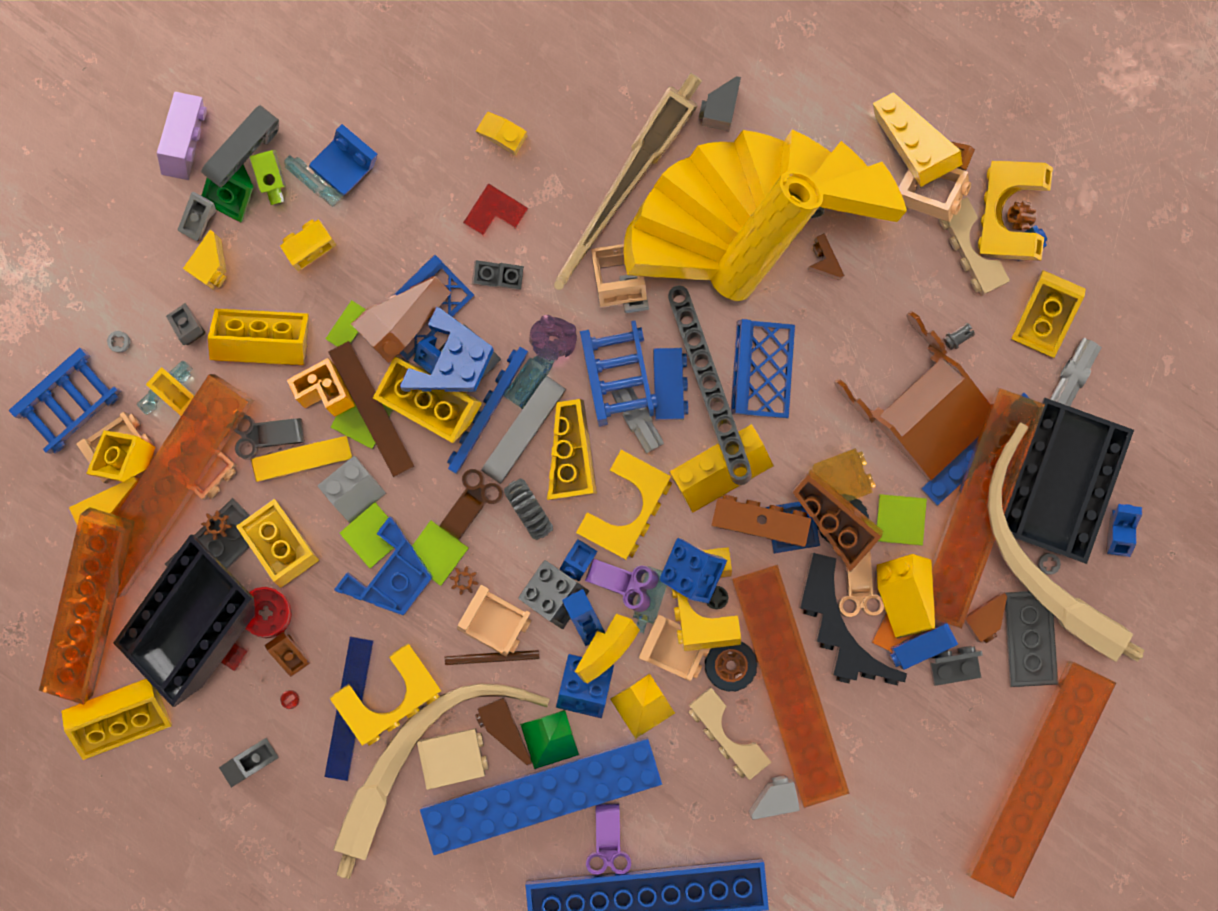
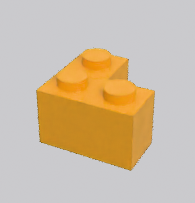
(323, 384)

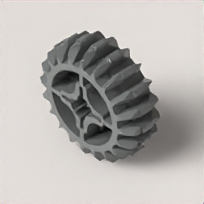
(528, 509)

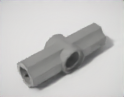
(1076, 372)
(639, 421)

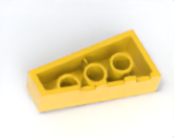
(917, 142)
(571, 453)

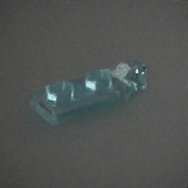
(312, 181)
(528, 380)
(149, 402)
(656, 596)

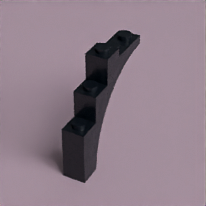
(850, 658)

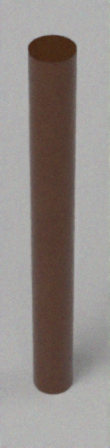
(491, 657)

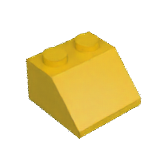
(307, 244)
(208, 262)
(120, 456)

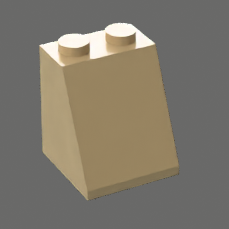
(452, 758)

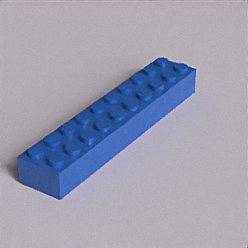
(540, 796)
(685, 888)

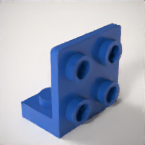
(344, 161)
(692, 571)
(580, 696)

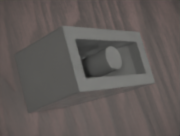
(248, 762)

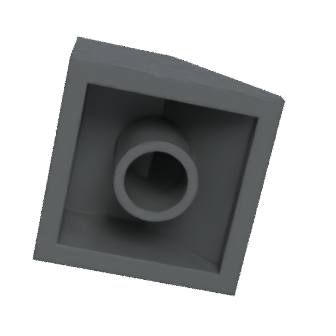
(720, 105)

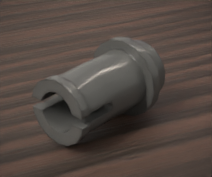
(959, 336)

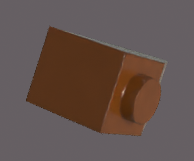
(502, 726)

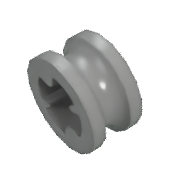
(110, 340)
(1044, 558)

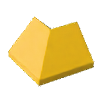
(642, 706)

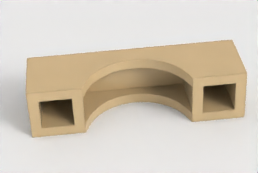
(985, 273)
(748, 757)

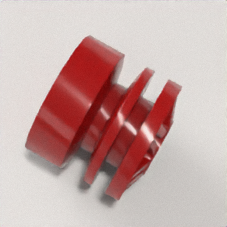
(277, 621)

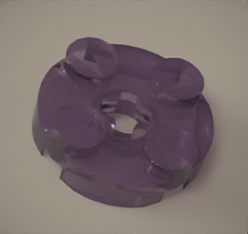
(557, 327)

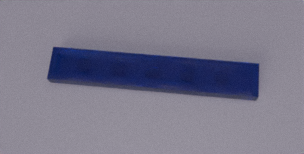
(343, 738)

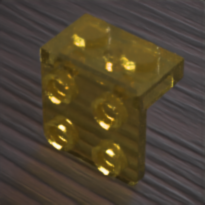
(846, 474)

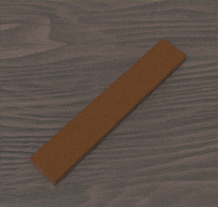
(371, 409)

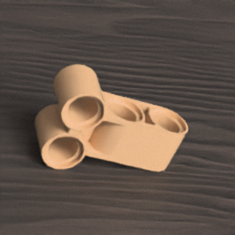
(860, 589)

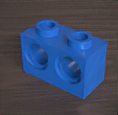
(583, 616)

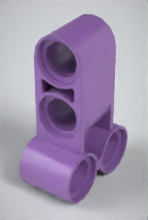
(624, 582)
(608, 839)

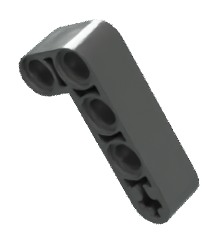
(256, 129)

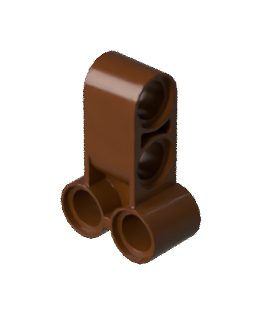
(468, 505)

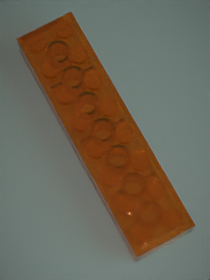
(86, 605)

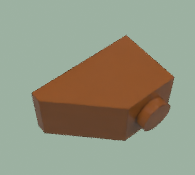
(987, 618)

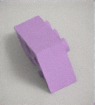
(181, 135)

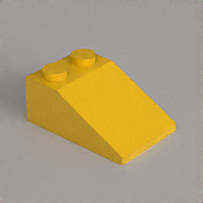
(1048, 313)
(107, 500)
(277, 543)
(907, 594)

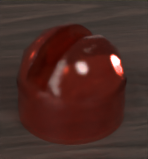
(293, 703)

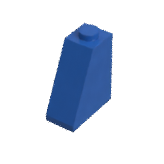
(923, 646)

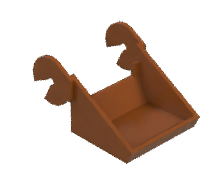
(935, 415)

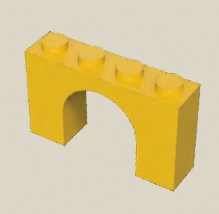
(1005, 180)
(651, 484)
(704, 632)
(369, 724)

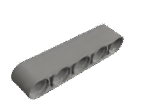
(523, 429)

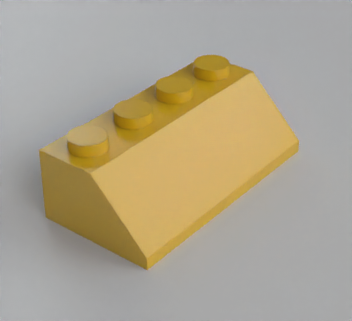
(258, 336)
(438, 411)
(707, 476)
(115, 719)

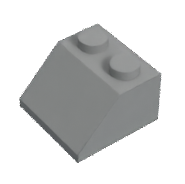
(351, 489)
(776, 799)

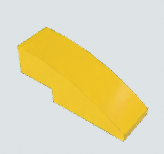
(607, 648)

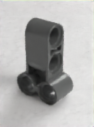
(269, 434)

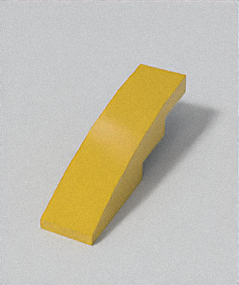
(170, 390)
(301, 458)

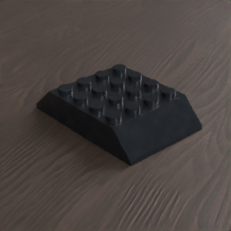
(1067, 480)
(186, 623)

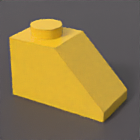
(502, 132)

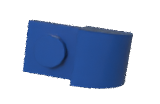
(1122, 530)

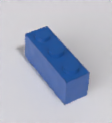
(670, 383)

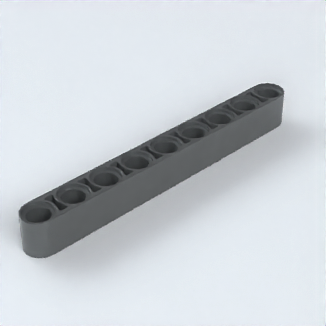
(705, 374)

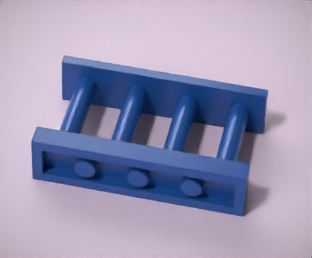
(596, 366)
(61, 378)

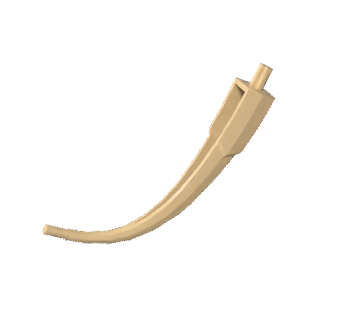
(650, 145)
(1072, 613)
(371, 798)

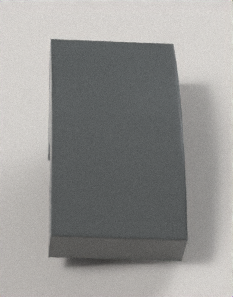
(497, 275)

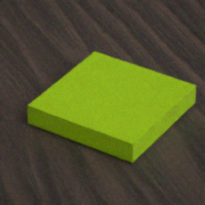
(352, 425)
(901, 519)
(363, 538)
(439, 551)

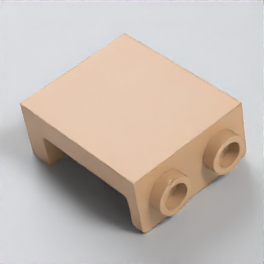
(124, 424)
(494, 622)
(664, 651)

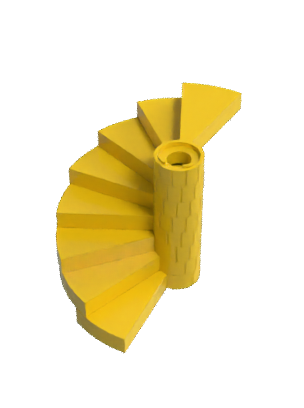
(744, 202)

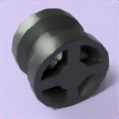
(720, 598)

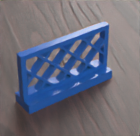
(428, 270)
(743, 363)

